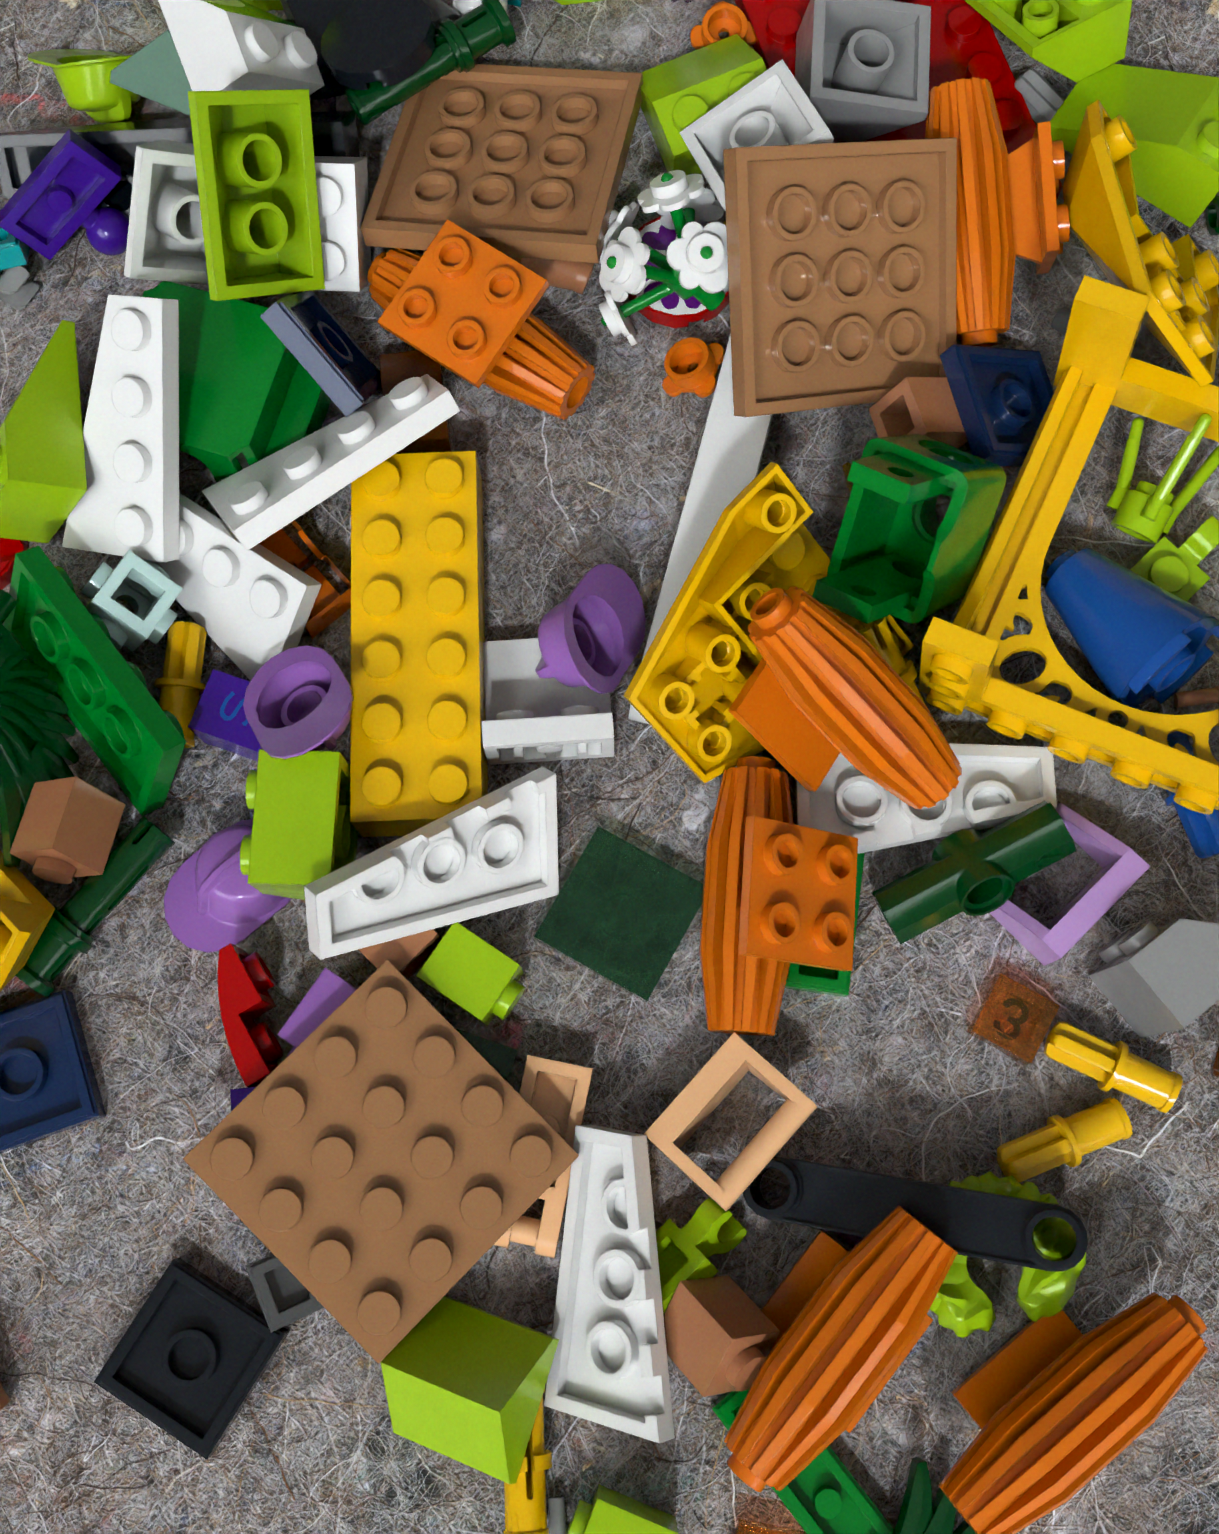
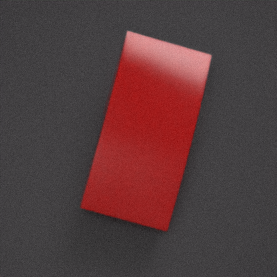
(242, 998)

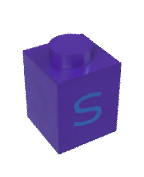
(222, 718)

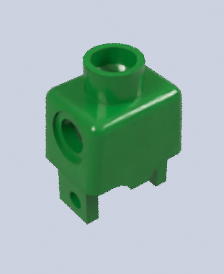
(890, 543)

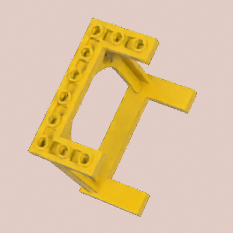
(965, 656)

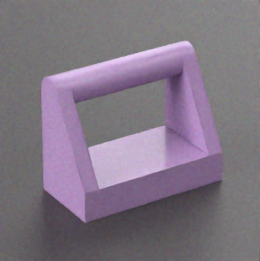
(1119, 872)

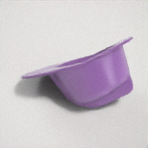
(593, 631)
(298, 702)
(211, 898)

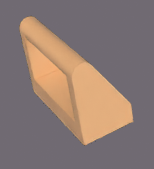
(700, 1100)

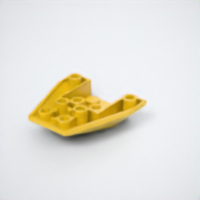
(1108, 224)
(704, 642)

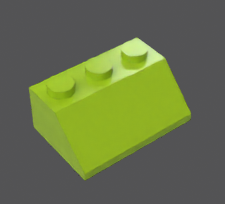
(257, 191)

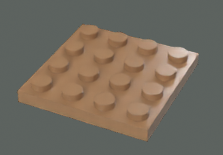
(509, 157)
(838, 270)
(381, 1160)

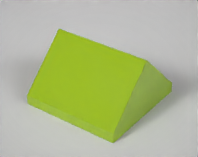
(469, 1386)

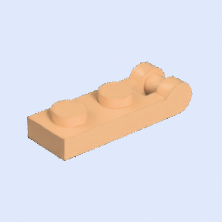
(560, 1097)

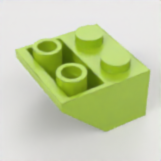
(1063, 34)

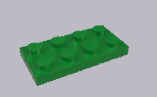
(100, 689)

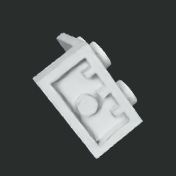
(539, 716)

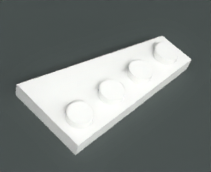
(132, 435)
(319, 465)
(242, 598)
(992, 789)
(449, 871)
(609, 1292)

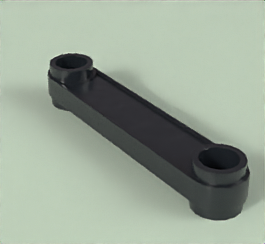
(966, 1219)

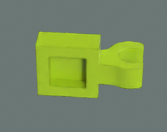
(1176, 567)
(686, 1251)

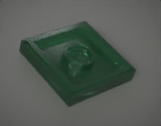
(621, 914)

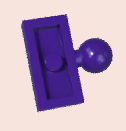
(65, 196)

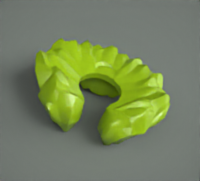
(1039, 1292)

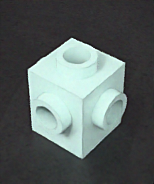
(145, 588)

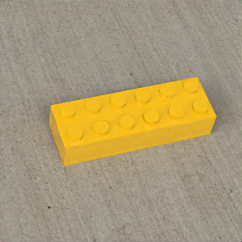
(416, 641)

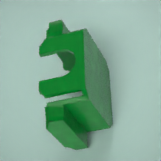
(237, 383)

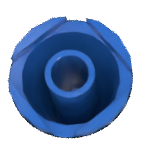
(1128, 627)

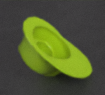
(86, 81)

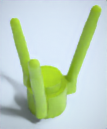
(1148, 508)

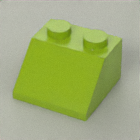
(689, 88)
(297, 822)

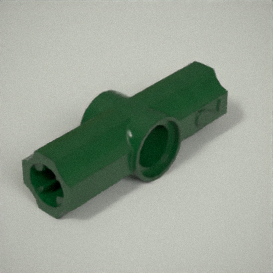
(974, 871)

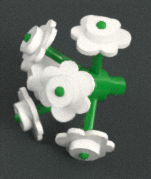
(692, 265)

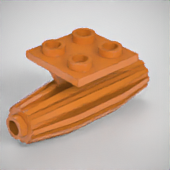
(1001, 205)
(475, 318)
(834, 694)
(769, 899)
(841, 1339)
(1065, 1407)

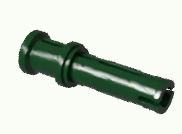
(455, 49)
(72, 925)

